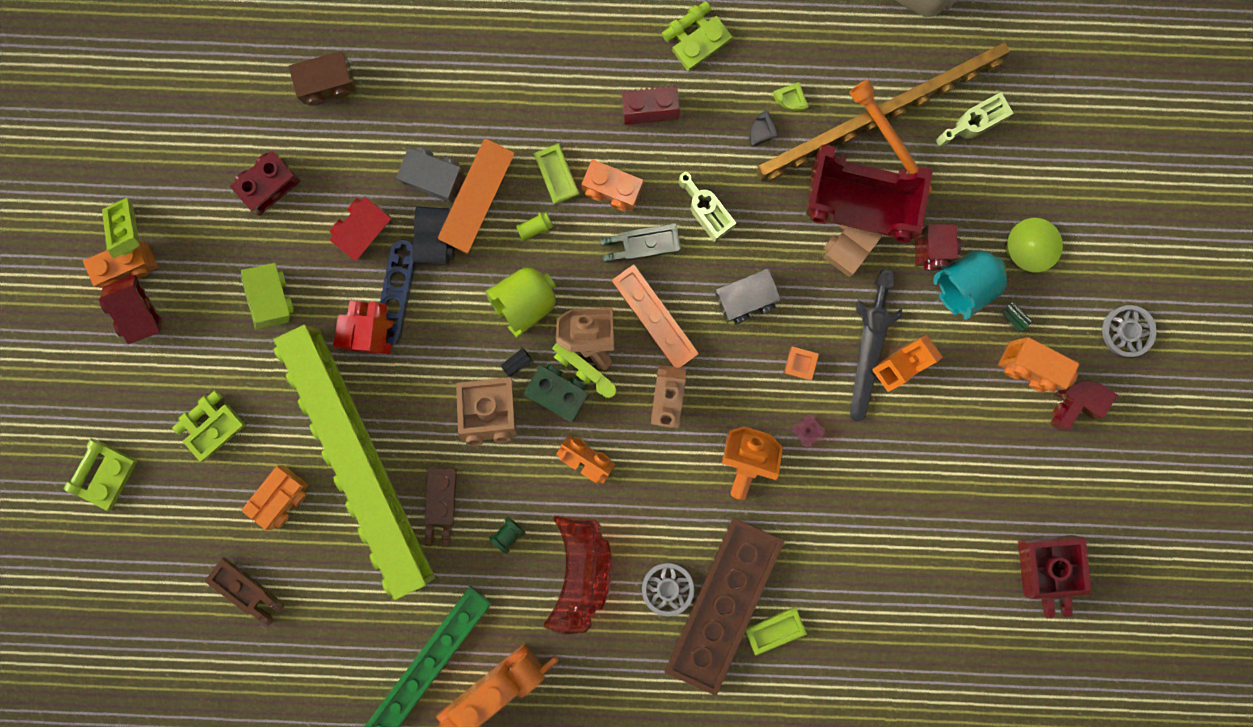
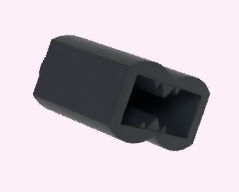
(426, 245)

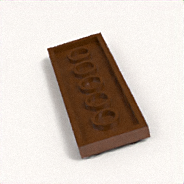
(724, 606)

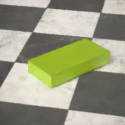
(556, 174)
(775, 631)

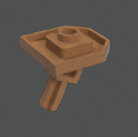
(587, 332)

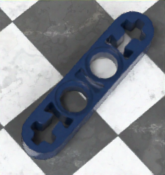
(402, 293)

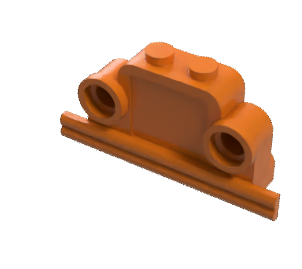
(512, 677)

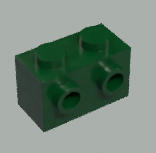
(557, 393)

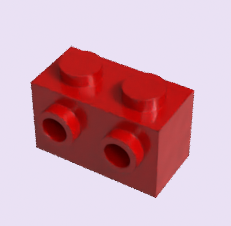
(359, 228)

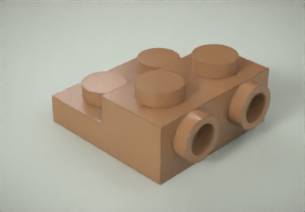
(486, 411)

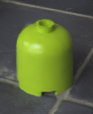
(523, 298)

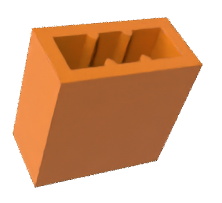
(1038, 365)

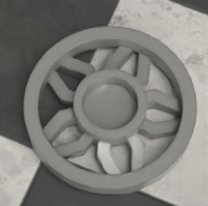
(1129, 331)
(667, 589)

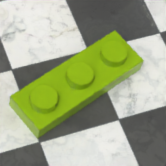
(120, 228)

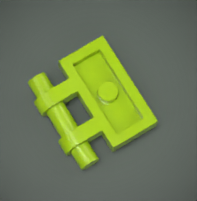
(702, 42)
(214, 432)

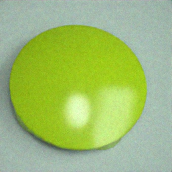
(1034, 245)

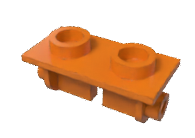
(596, 464)

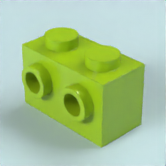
(265, 295)

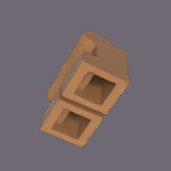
(668, 396)

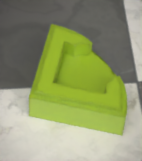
(791, 97)

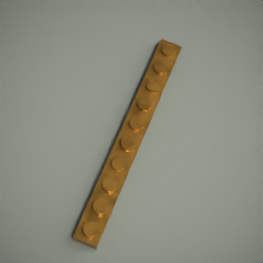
(892, 108)

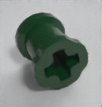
(507, 535)

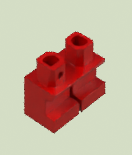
(363, 328)

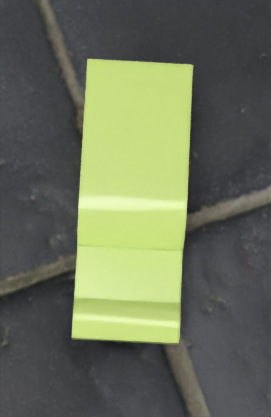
(979, 116)
(714, 220)

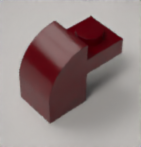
(1083, 397)

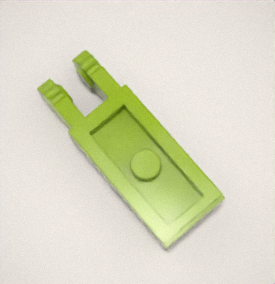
(585, 371)

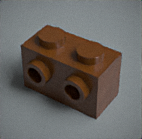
(322, 78)

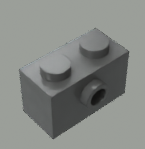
(430, 174)

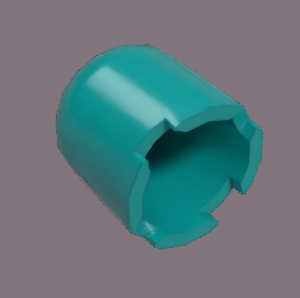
(971, 282)

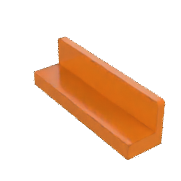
(475, 196)

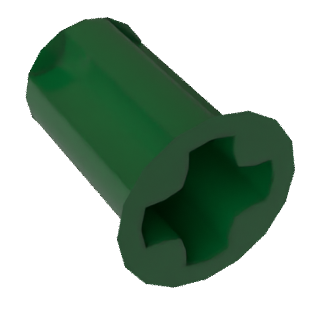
(1016, 316)

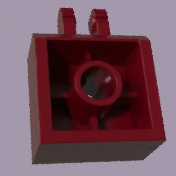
(1065, 580)

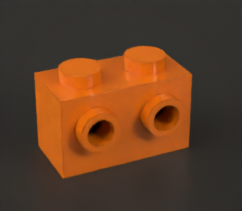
(612, 185)
(105, 269)

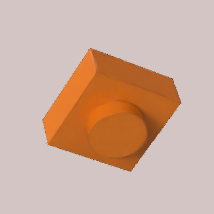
(801, 363)

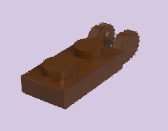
(440, 503)
(242, 590)

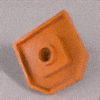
(752, 455)

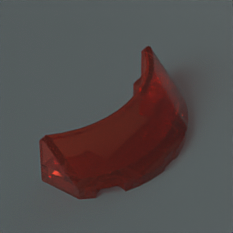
(585, 578)

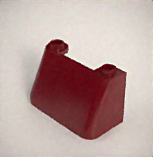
(867, 196)

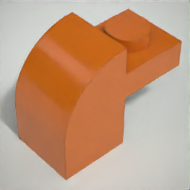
(907, 362)

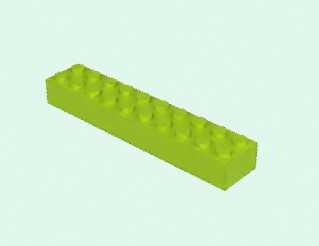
(353, 460)

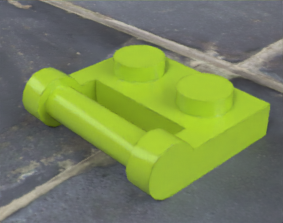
(109, 478)

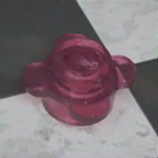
(808, 438)

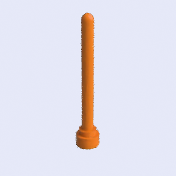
(864, 95)

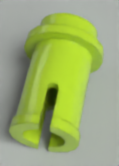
(535, 226)

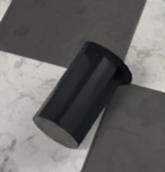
(516, 362)

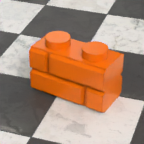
(275, 498)

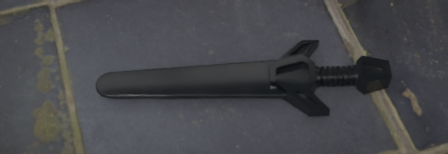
(873, 336)

